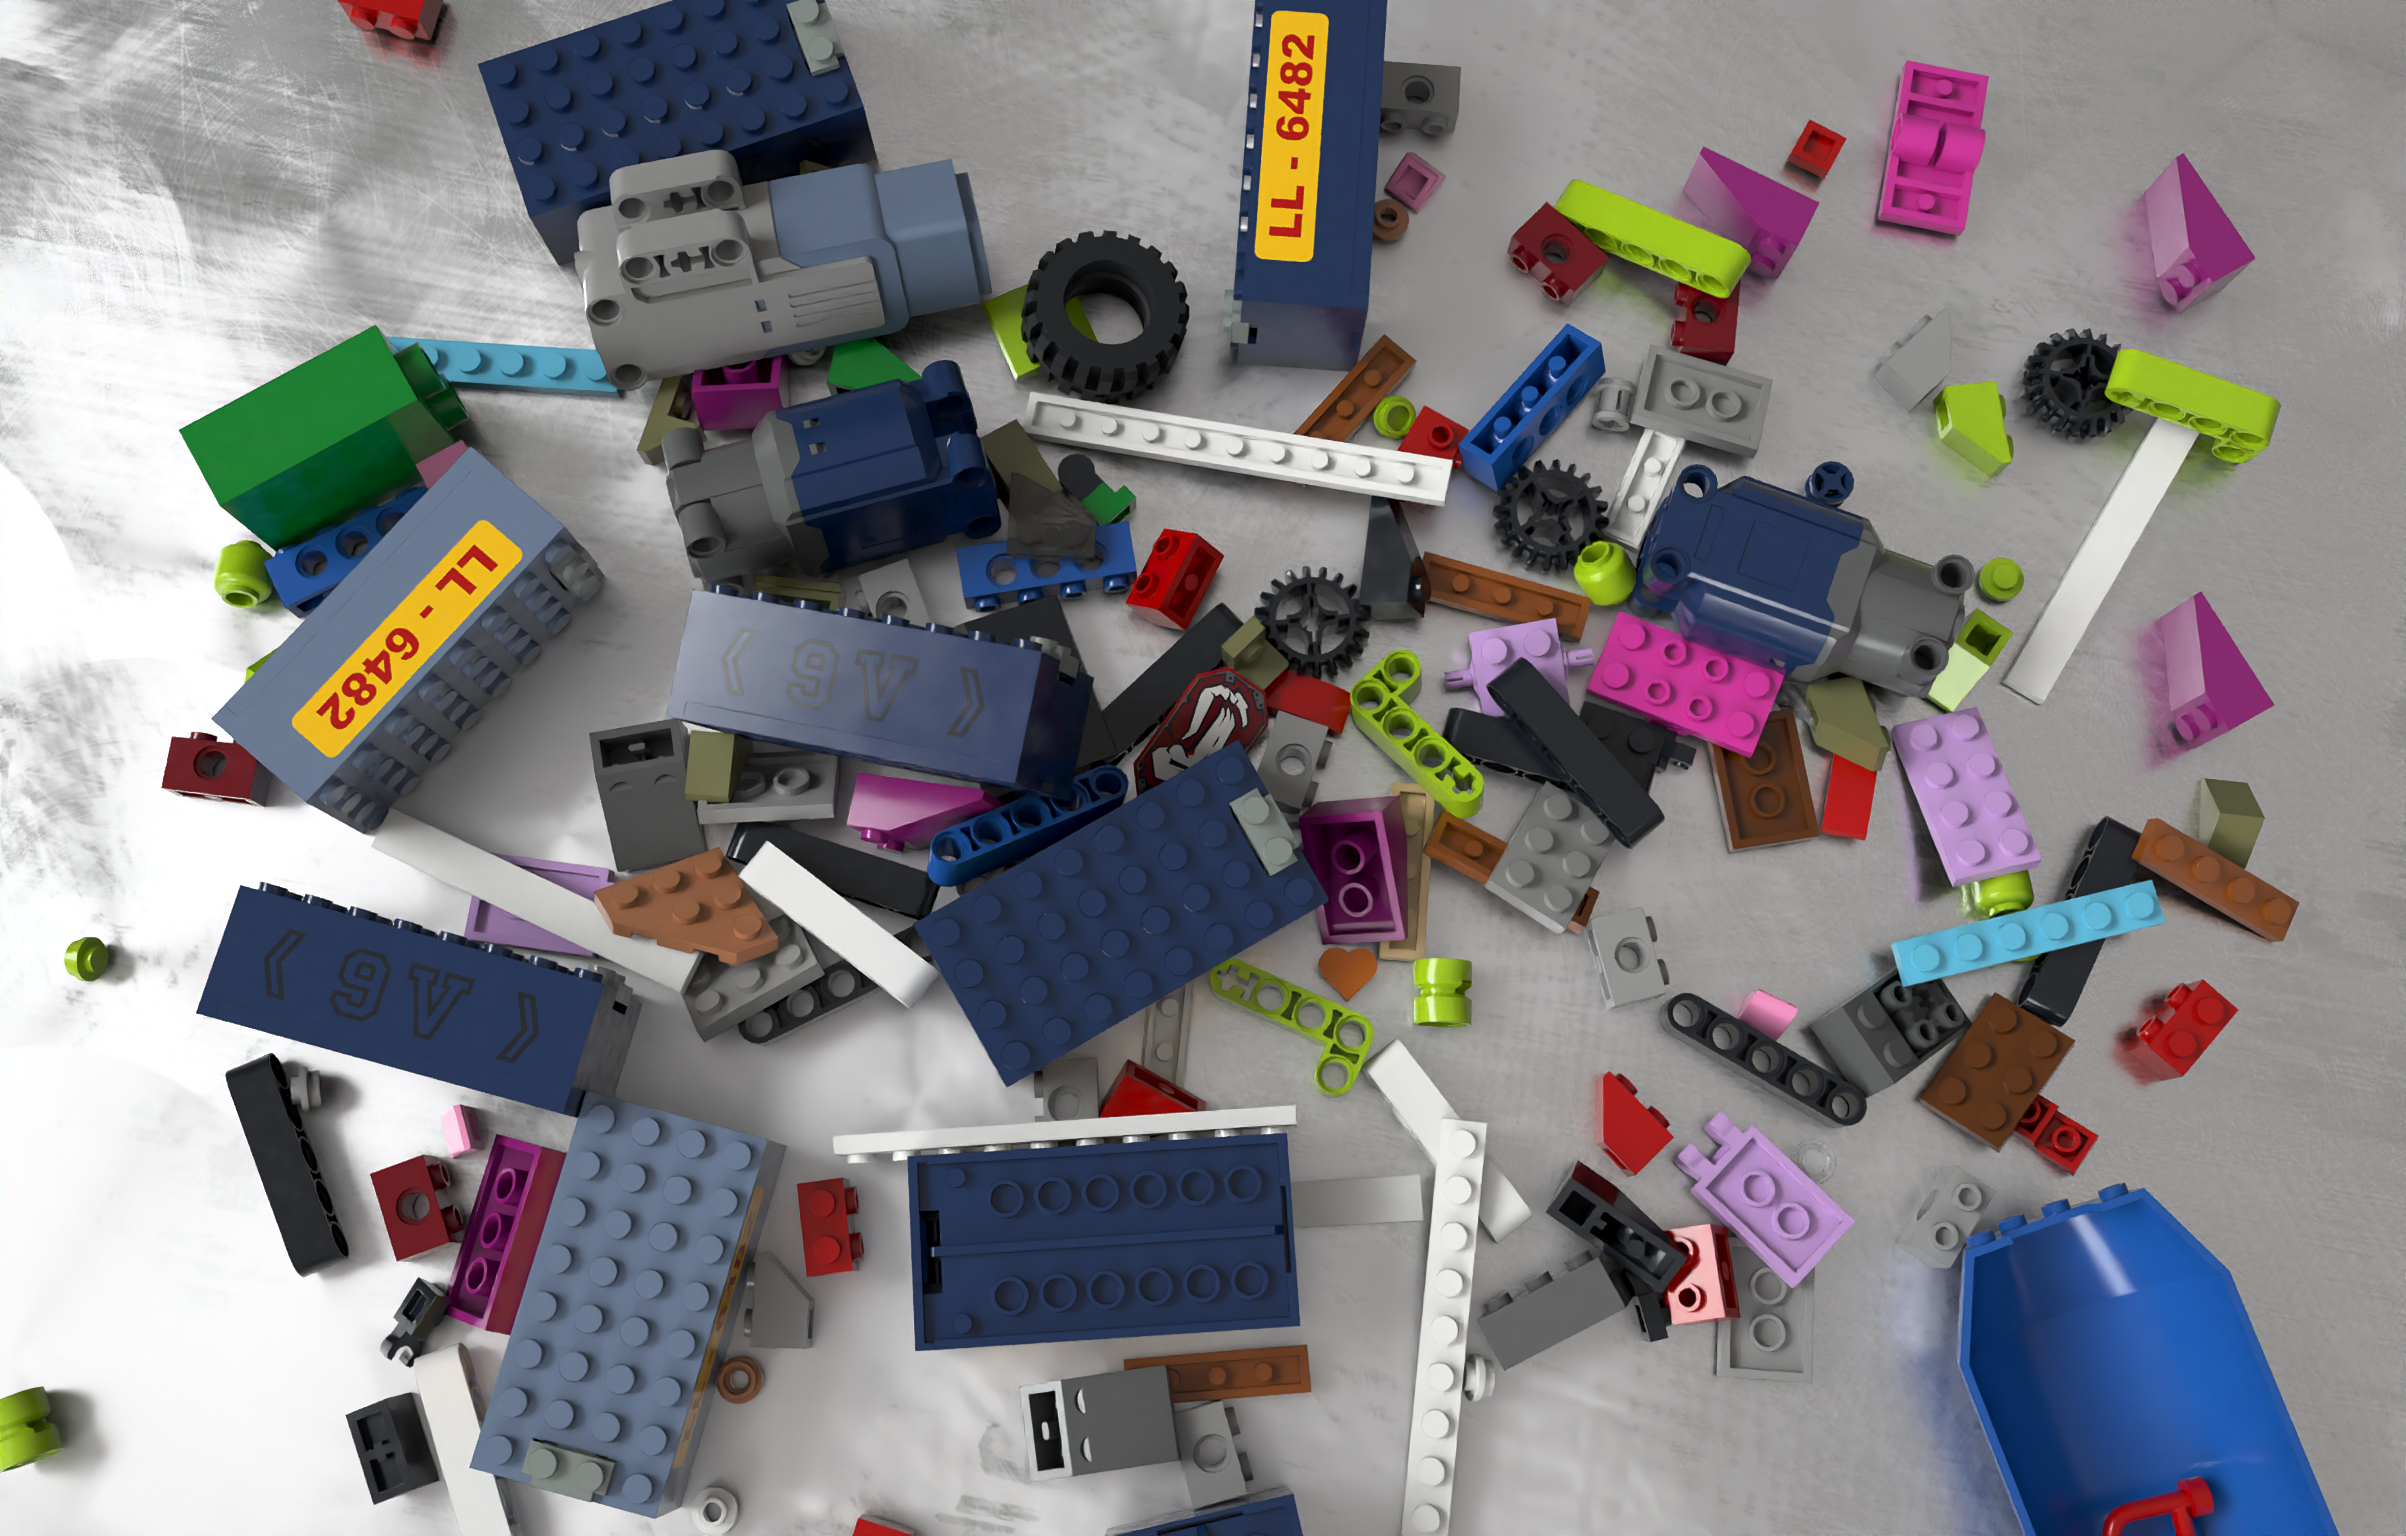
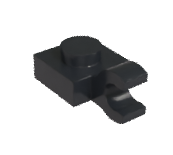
(1651, 1313)
(416, 1319)

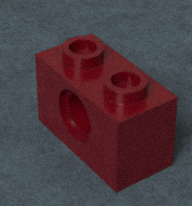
(1552, 233)
(1701, 339)
(191, 771)
(396, 1192)

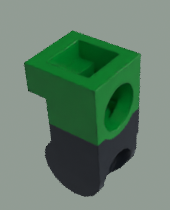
(1090, 492)

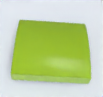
(1005, 319)

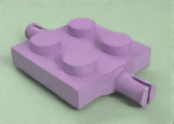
(1499, 647)

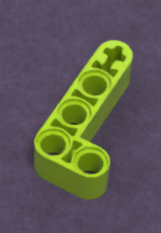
(2230, 413)
(1422, 742)
(1287, 1018)

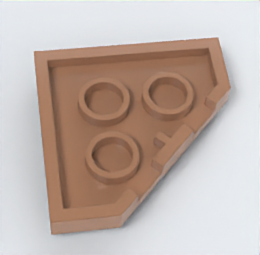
(690, 908)

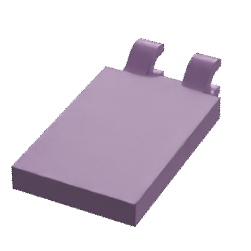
(498, 927)
(1765, 1199)

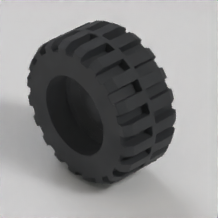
(1115, 268)

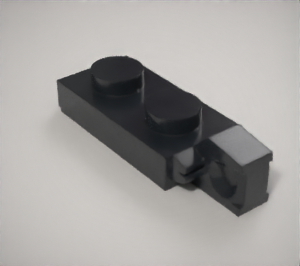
(1636, 737)

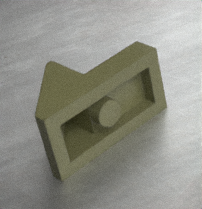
(669, 405)
(1253, 655)

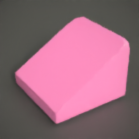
(1414, 181)
(1767, 1013)
(462, 1131)

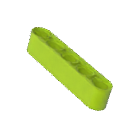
(1654, 239)

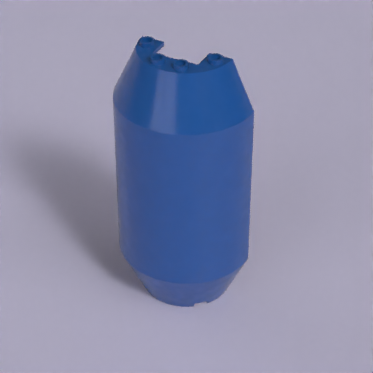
(2118, 1365)

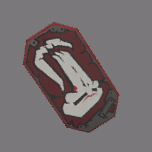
(1207, 717)

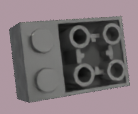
(643, 793)
(1889, 1030)
(1099, 1423)

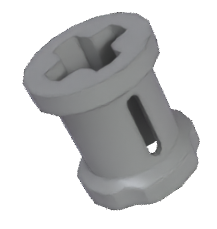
(1614, 404)

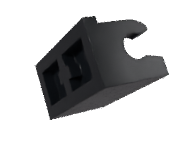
(392, 1447)

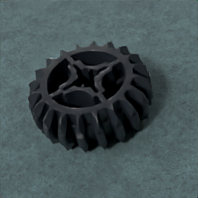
(2060, 398)
(1536, 486)
(1329, 620)

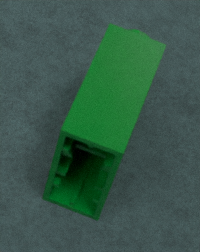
(326, 438)

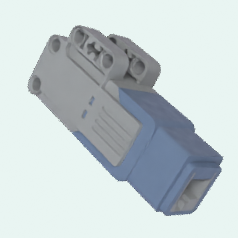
(728, 273)

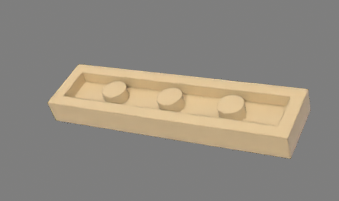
(1418, 820)

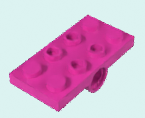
(1934, 148)
(1684, 685)

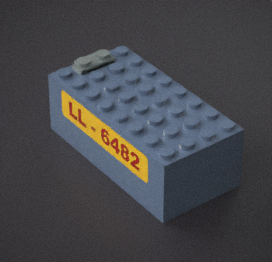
(412, 644)
(629, 1307)

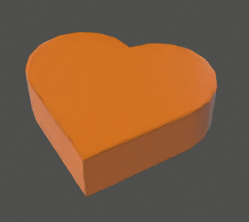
(1347, 970)

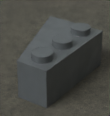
(1555, 1307)

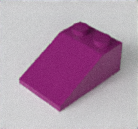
(1750, 210)
(2191, 237)
(740, 393)
(2207, 674)
(911, 812)
(1362, 867)

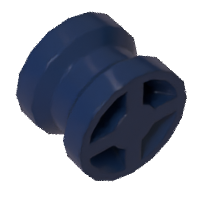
(1835, 478)

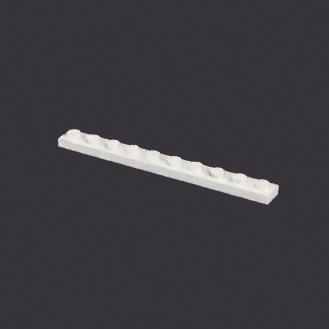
(1238, 449)
(1224, 1123)
(1444, 1328)

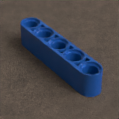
(1016, 840)

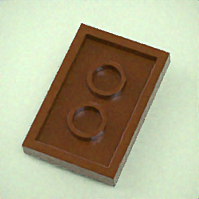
(1768, 795)
(1997, 1072)

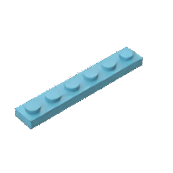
(516, 367)
(2027, 933)

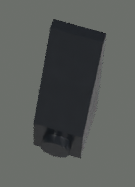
(1393, 572)
(1616, 1226)

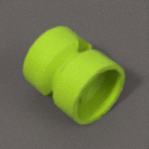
(1442, 992)
(24, 1429)

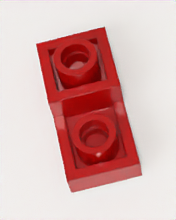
(1309, 700)
(1848, 799)
(2055, 1136)

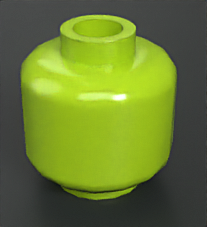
(1605, 573)
(242, 575)
(2003, 894)

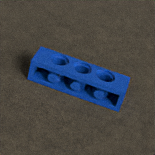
(1532, 407)
(981, 563)
(294, 564)

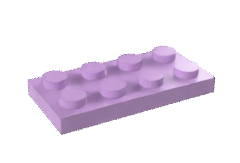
(1965, 796)

